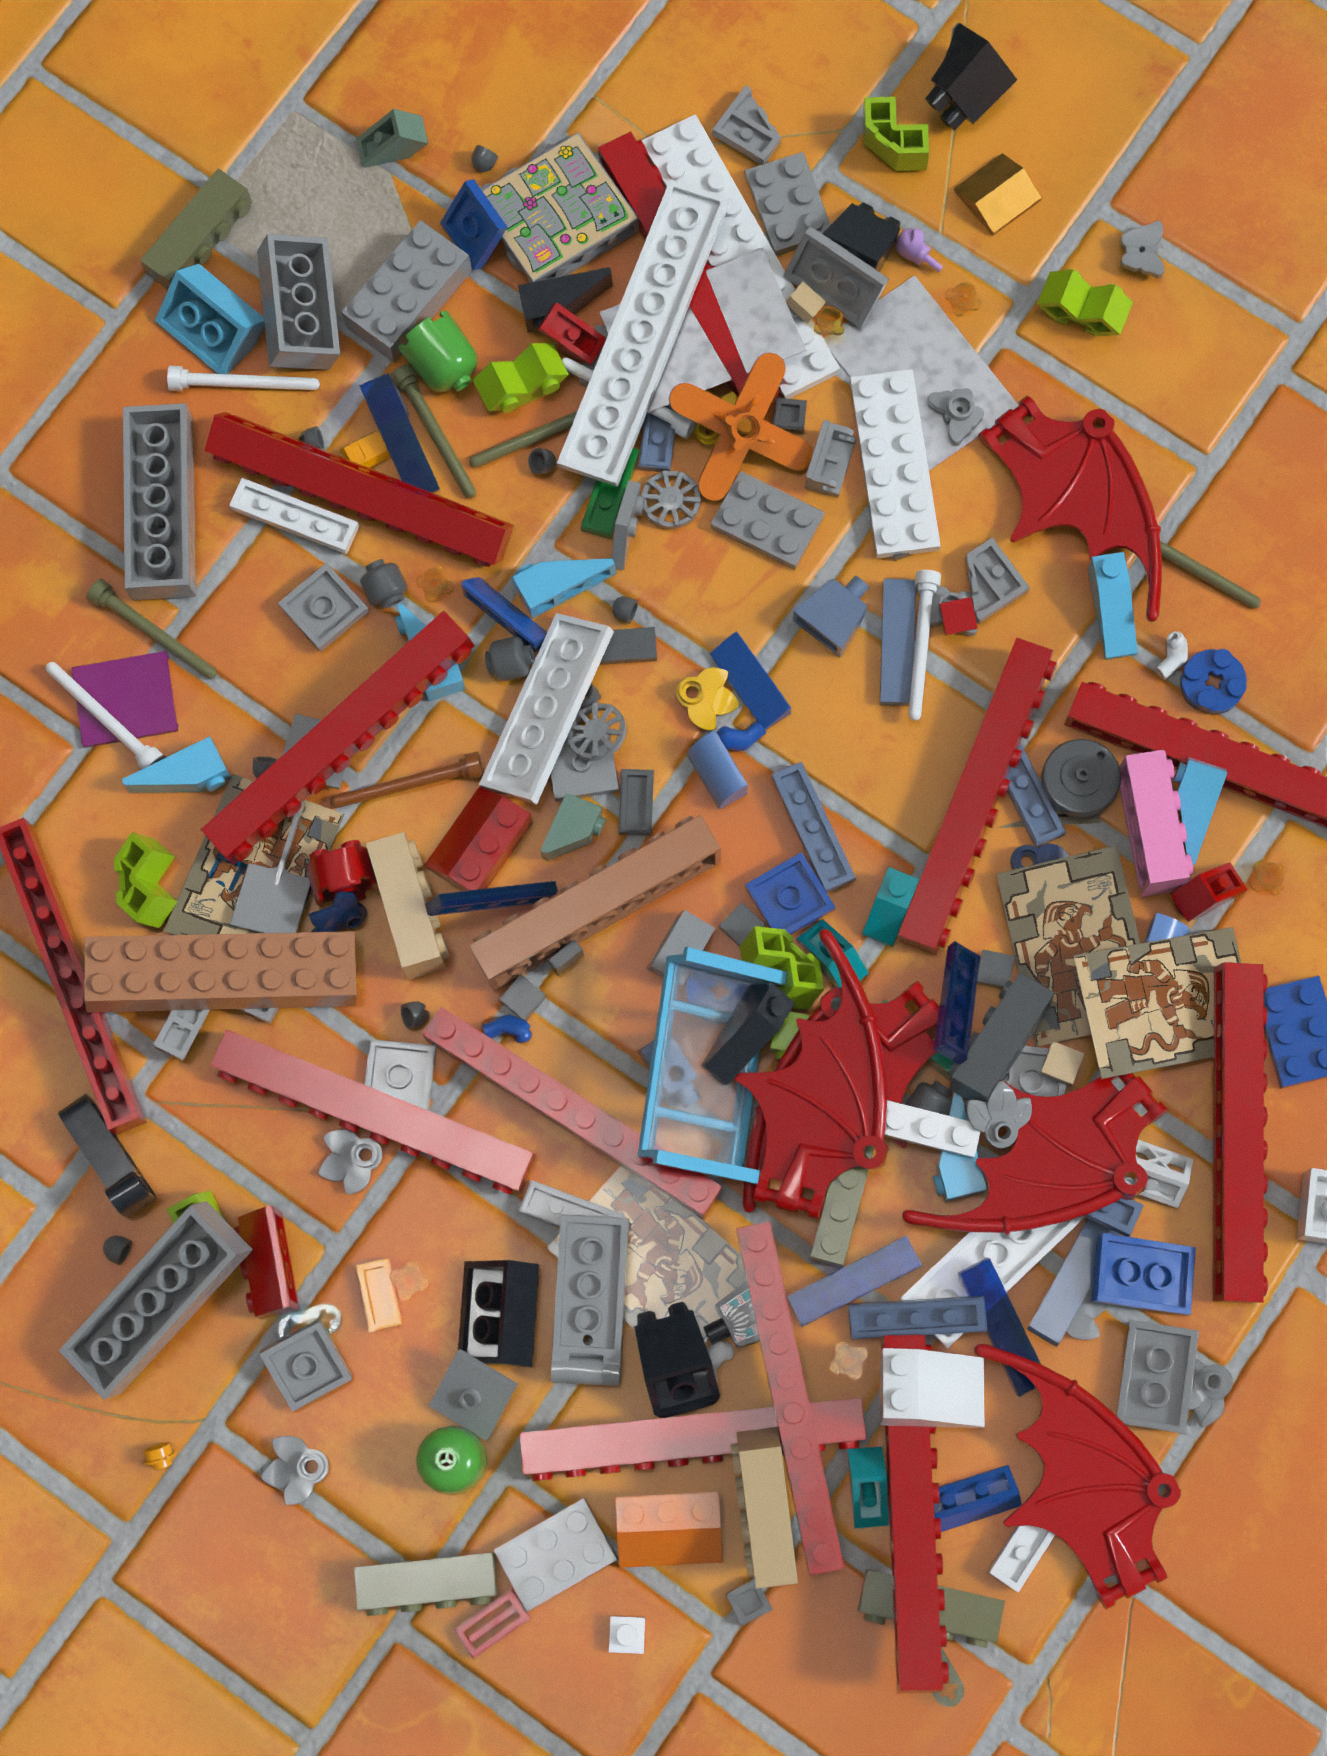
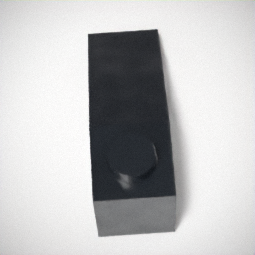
(569, 291)
(747, 1030)

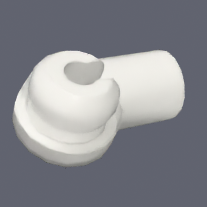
(1176, 655)
(719, 1353)

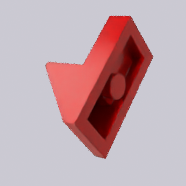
(571, 334)

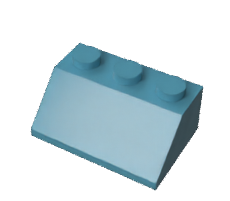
(209, 319)

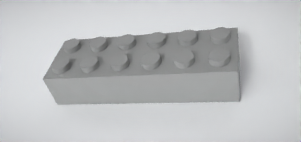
(159, 502)
(155, 1300)

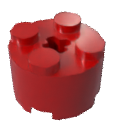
(341, 871)

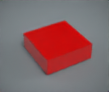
(958, 616)

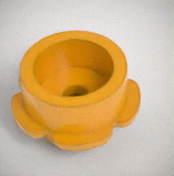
(159, 1455)

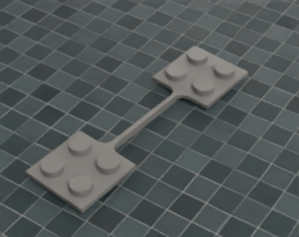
(273, 897)

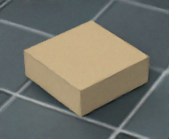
(805, 302)
(1062, 1063)

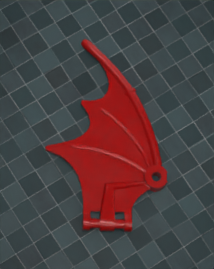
(1080, 481)
(903, 1049)
(826, 1103)
(1063, 1160)
(1094, 1482)

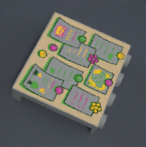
(560, 210)

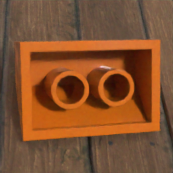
(668, 1529)

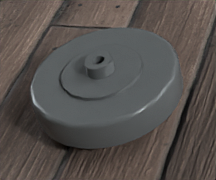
(1081, 778)

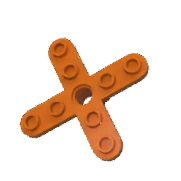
(723, 419)

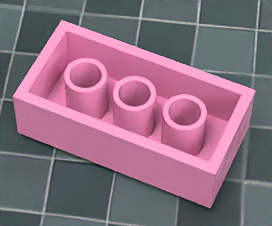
(1154, 823)

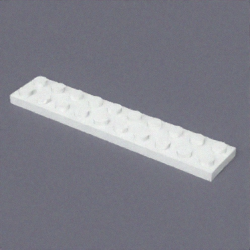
(689, 157)
(643, 333)

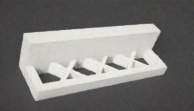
(1163, 1183)

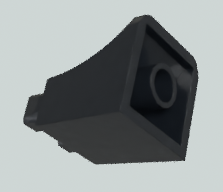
(968, 78)
(865, 234)
(675, 1362)

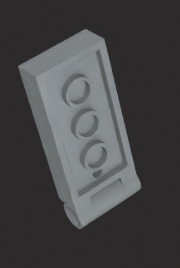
(590, 1300)

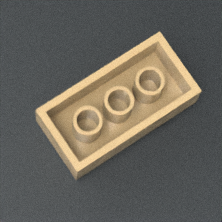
(404, 900)
(767, 1515)

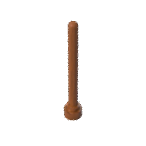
(468, 767)

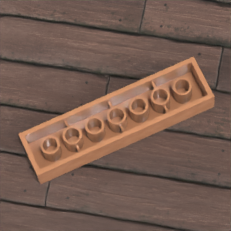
(597, 901)
(220, 971)

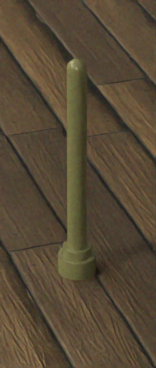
(406, 380)
(522, 441)
(1209, 576)
(102, 595)

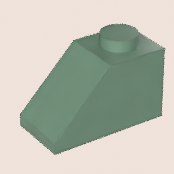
(392, 138)
(572, 827)

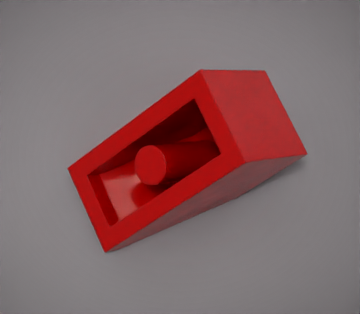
(1208, 891)

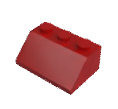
(479, 841)
(268, 1264)

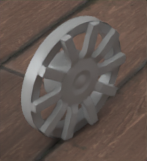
(671, 499)
(597, 731)

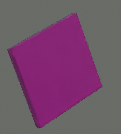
(133, 692)

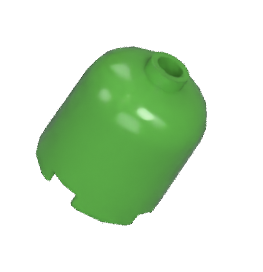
(440, 354)
(467, 1464)

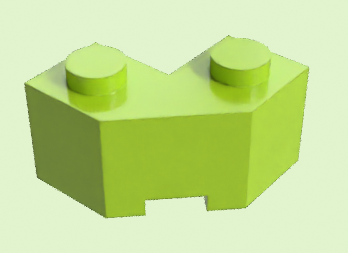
(898, 145)
(1071, 298)
(517, 382)
(140, 868)
(776, 950)

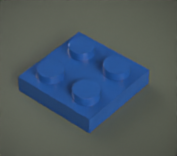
(473, 224)
(790, 895)

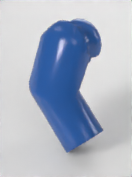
(739, 739)
(511, 1025)

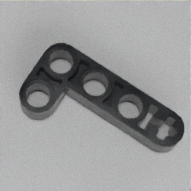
(108, 1157)

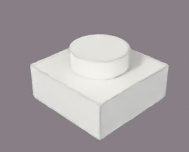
(627, 1634)

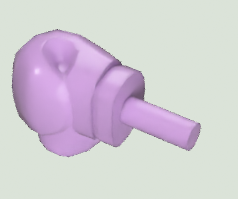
(912, 247)

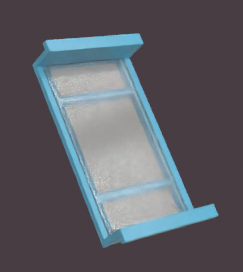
(688, 1112)

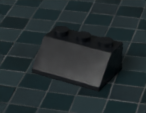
(499, 1312)

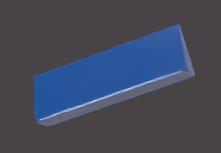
(504, 612)
(751, 681)
(977, 1498)

